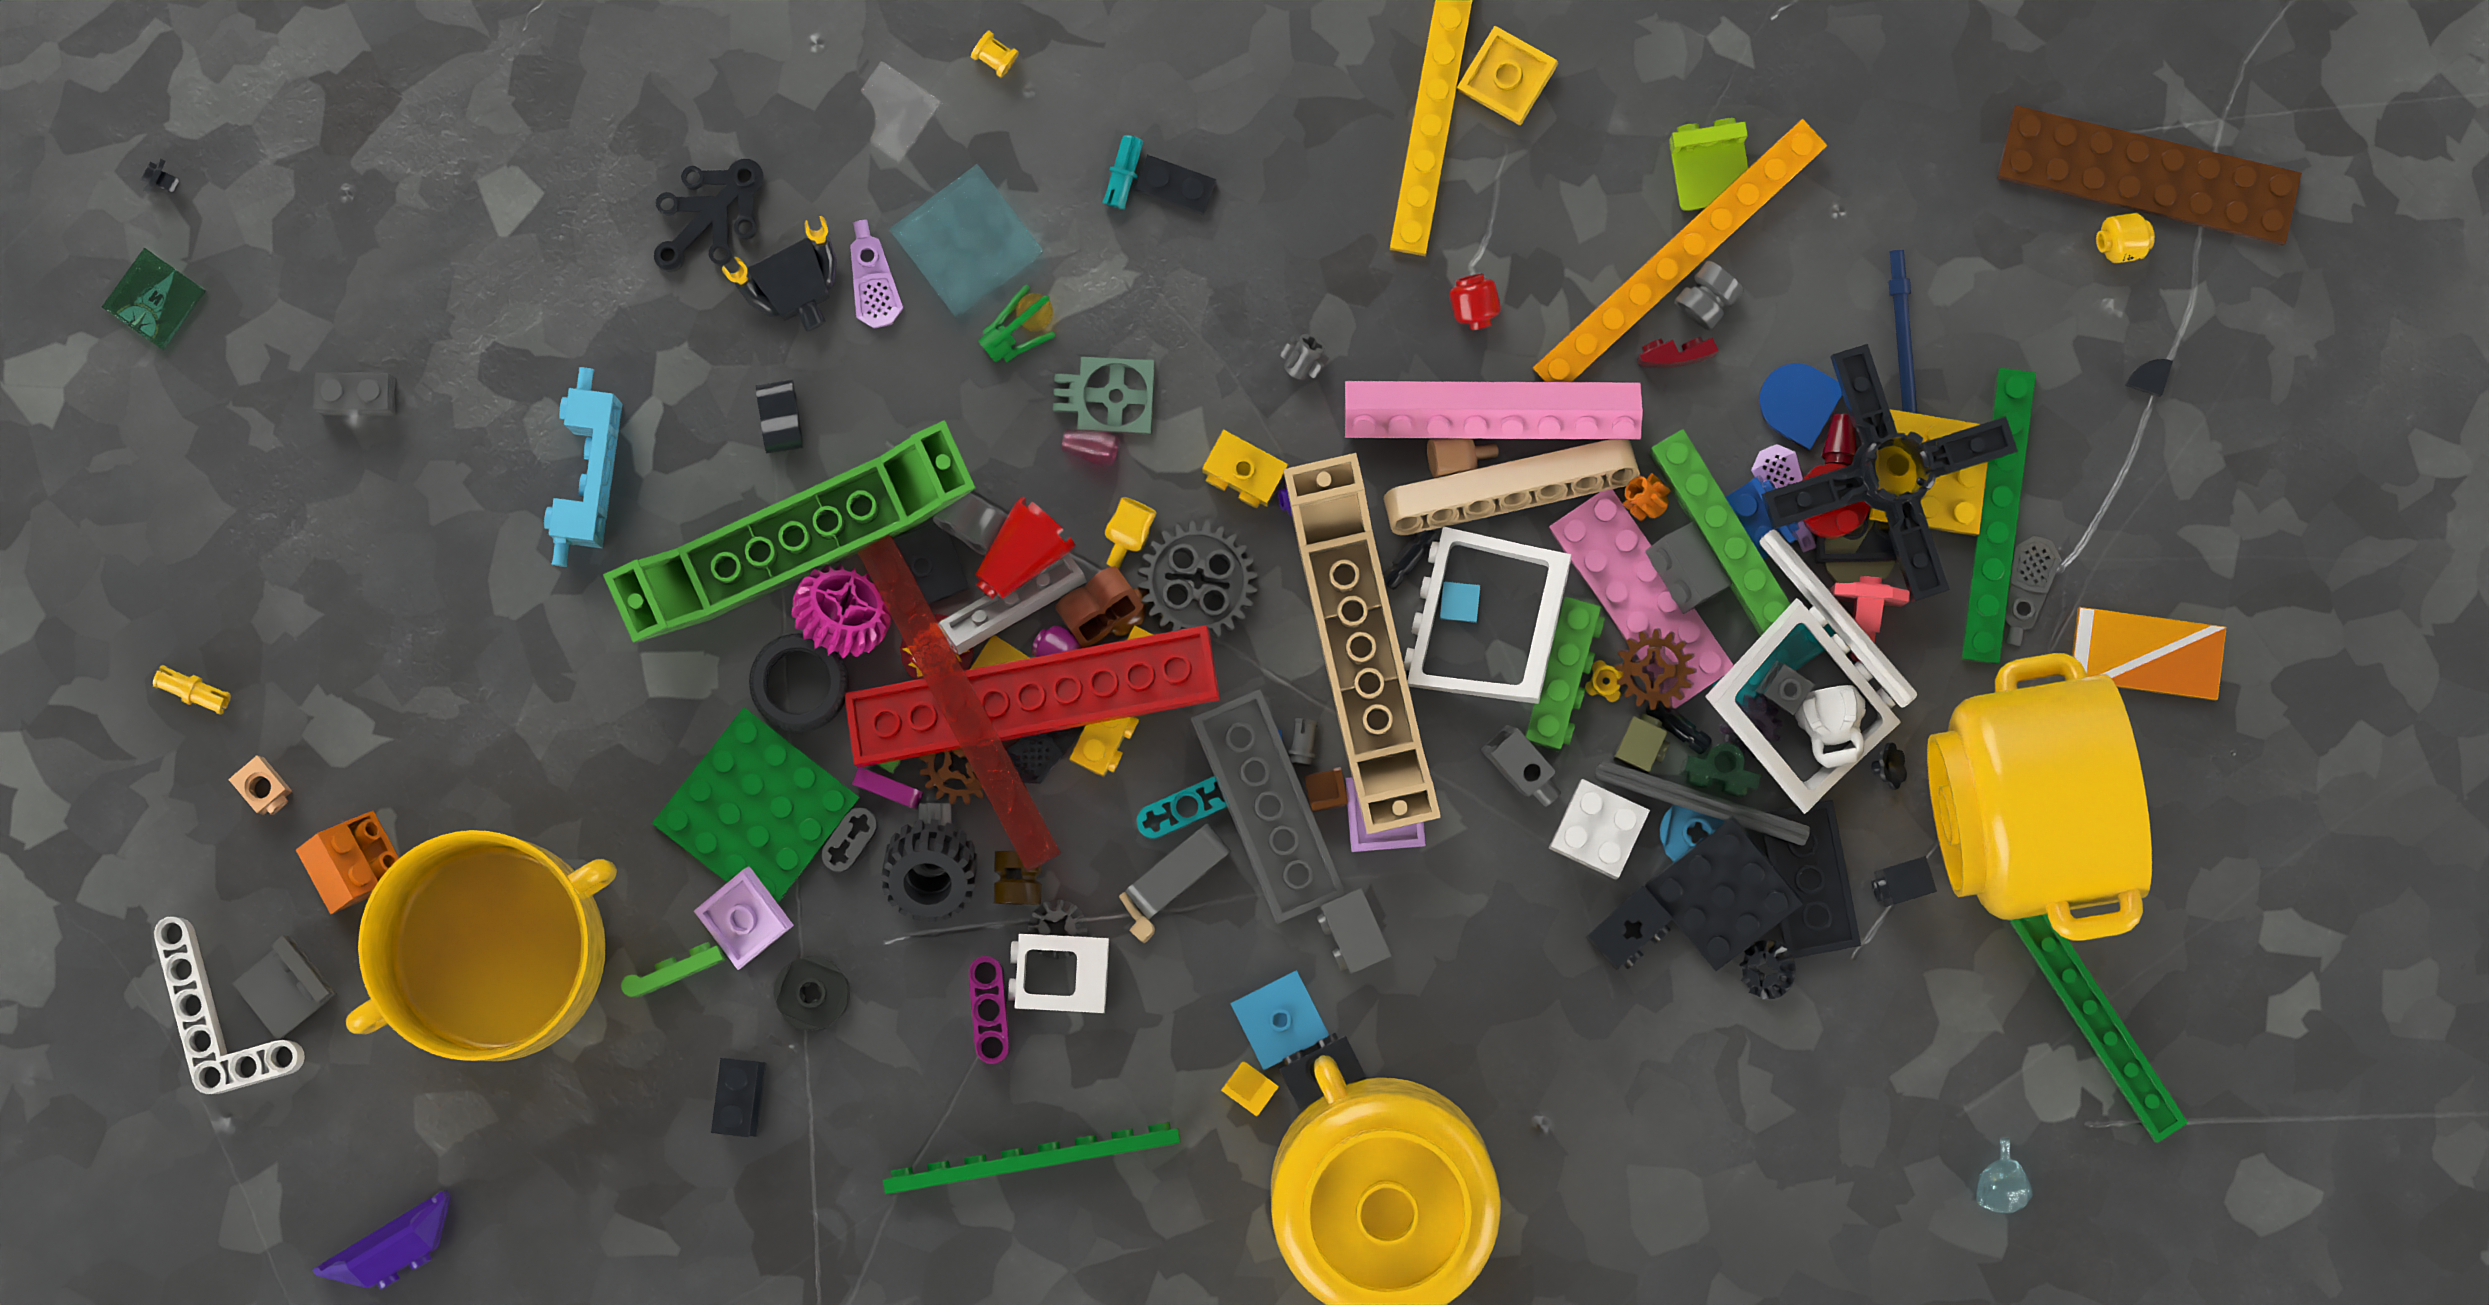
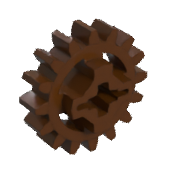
(1671, 669)
(945, 775)

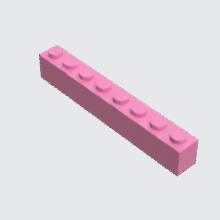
(1493, 410)

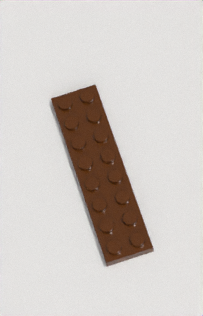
(2149, 175)

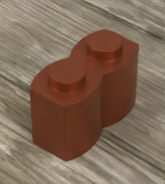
(1099, 606)

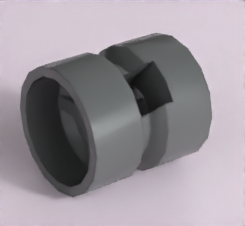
(1709, 295)

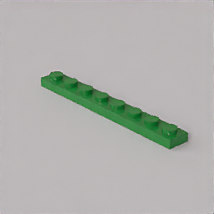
(1998, 523)
(2101, 1026)
(1015, 1160)

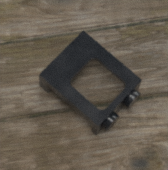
(738, 1097)

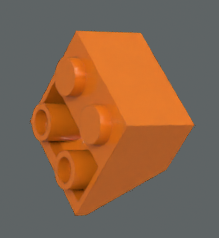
(348, 860)

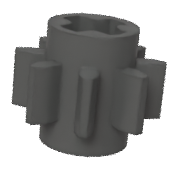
(1304, 356)

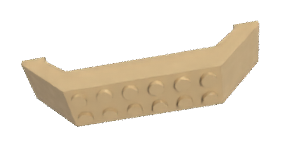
(1360, 644)

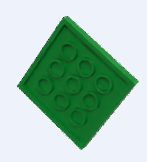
(756, 807)

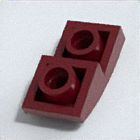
(1666, 355)

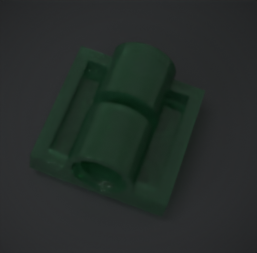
(1703, 771)

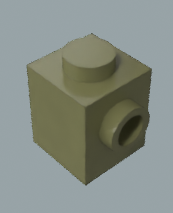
(1642, 744)

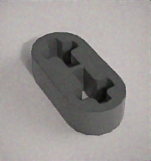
(842, 834)

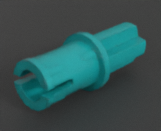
(1123, 172)

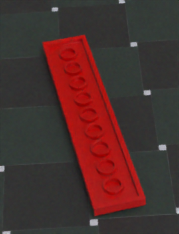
(1040, 695)

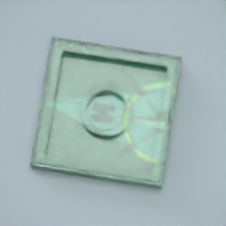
(153, 298)

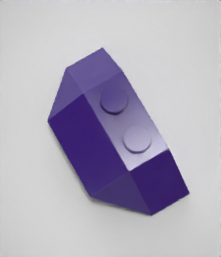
(391, 1248)

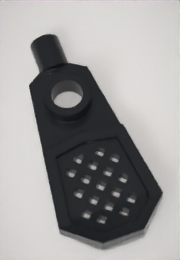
(1055, 741)

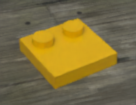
(1507, 75)

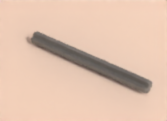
(1702, 802)

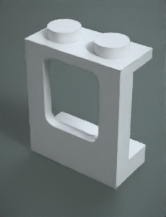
(1090, 973)

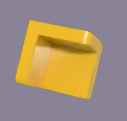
(1250, 1088)

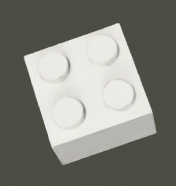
(1599, 829)

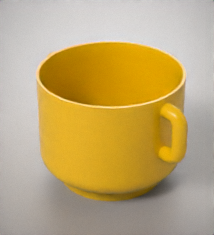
(2044, 800)
(481, 946)
(1383, 1194)

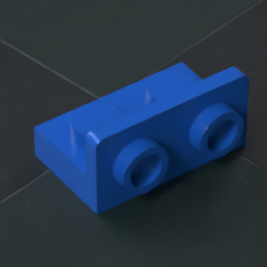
(1752, 514)

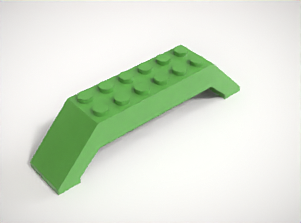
(791, 537)

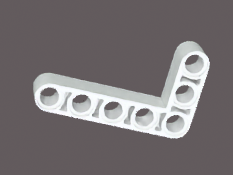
(207, 1020)

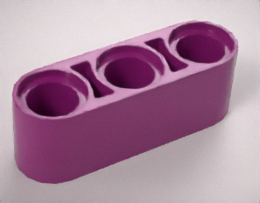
(980, 993)

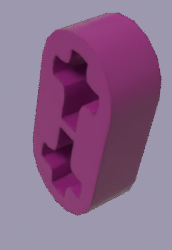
(887, 788)

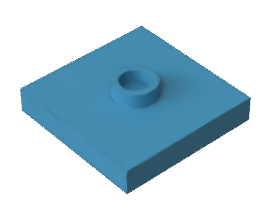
(1279, 1019)

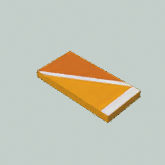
(2151, 652)

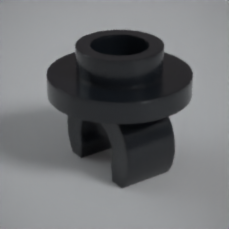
(154, 175)

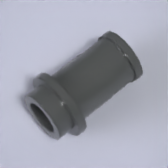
(1303, 742)

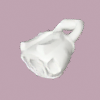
(1831, 719)

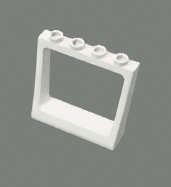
(1532, 684)
(1723, 695)

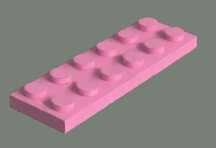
(1613, 563)

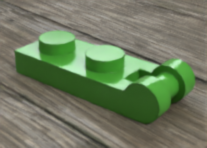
(672, 971)

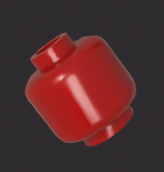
(1475, 301)

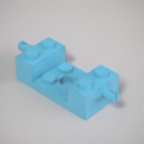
(595, 416)

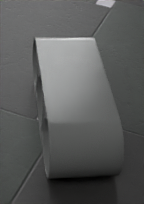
(1178, 871)

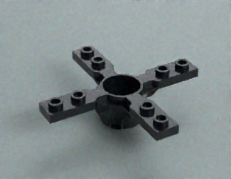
(1859, 481)

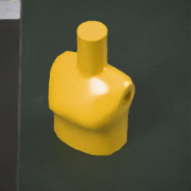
(1128, 529)

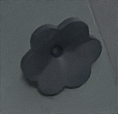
(1890, 766)

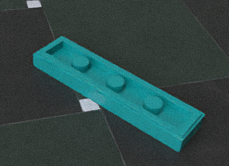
(1794, 651)

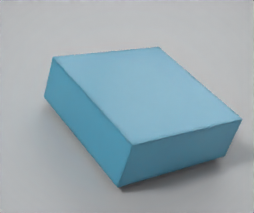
(1459, 602)

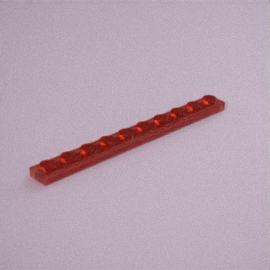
(959, 703)

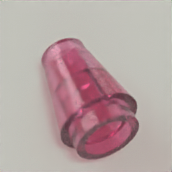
(1092, 446)

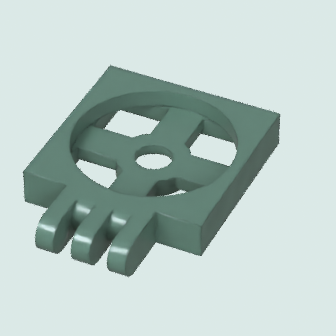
(1079, 394)

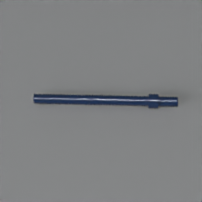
(1900, 289)

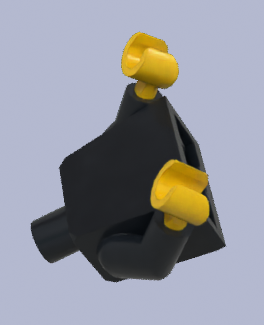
(791, 279)

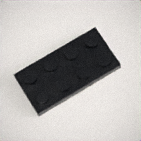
(1821, 880)

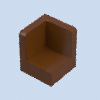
(1326, 790)

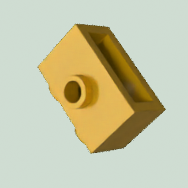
(1244, 470)

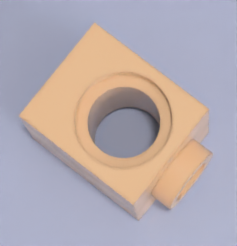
(247, 778)

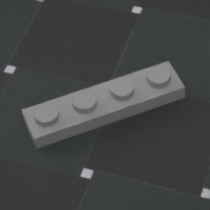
(991, 616)

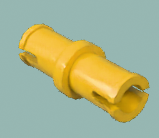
(191, 689)

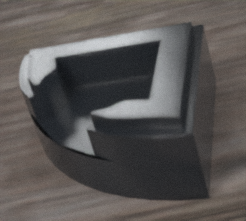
(2151, 376)

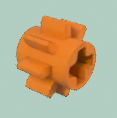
(1646, 497)

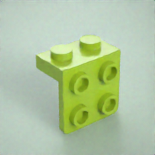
(1707, 160)

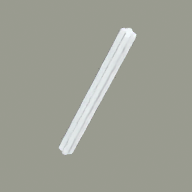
(1838, 618)

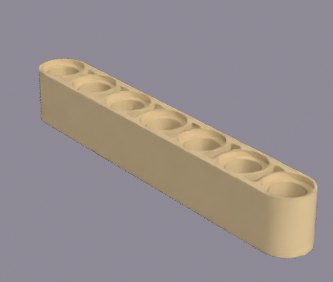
(1511, 486)

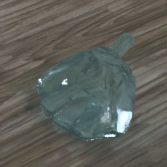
(2004, 1184)

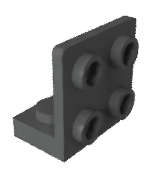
(284, 987)

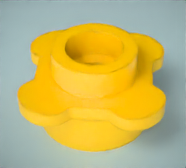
(1596, 684)

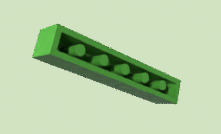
(1721, 528)

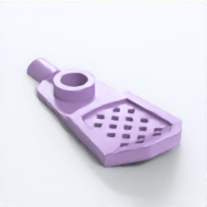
(871, 274)
(1805, 537)

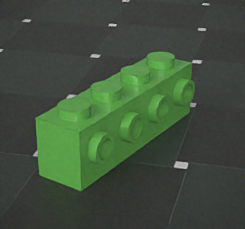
(1568, 659)

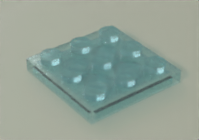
(966, 240)

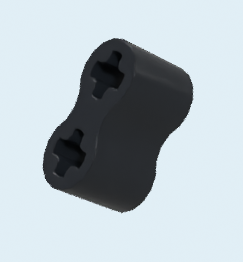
(779, 416)

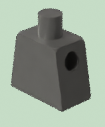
(1511, 754)

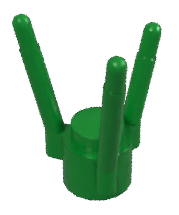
(999, 340)

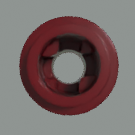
(1840, 441)

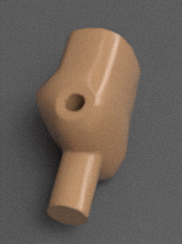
(1456, 455)

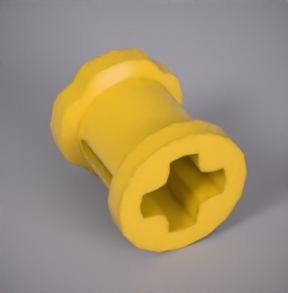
(994, 54)

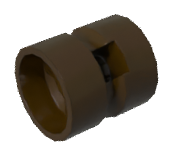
(1015, 891)

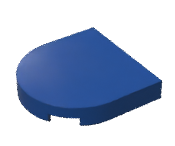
(1798, 402)

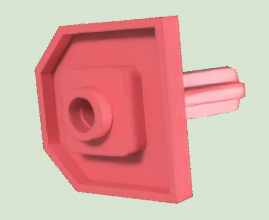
(1868, 599)

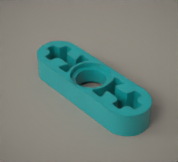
(1158, 810)

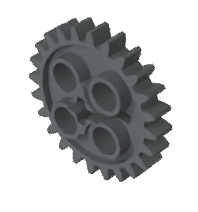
(1201, 548)

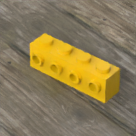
(1100, 741)

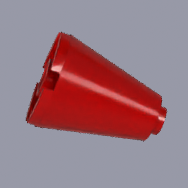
(1021, 550)

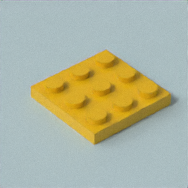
(1954, 499)

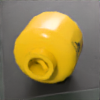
(2125, 238)

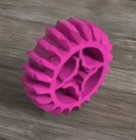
(840, 611)

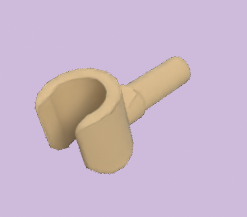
(1143, 928)

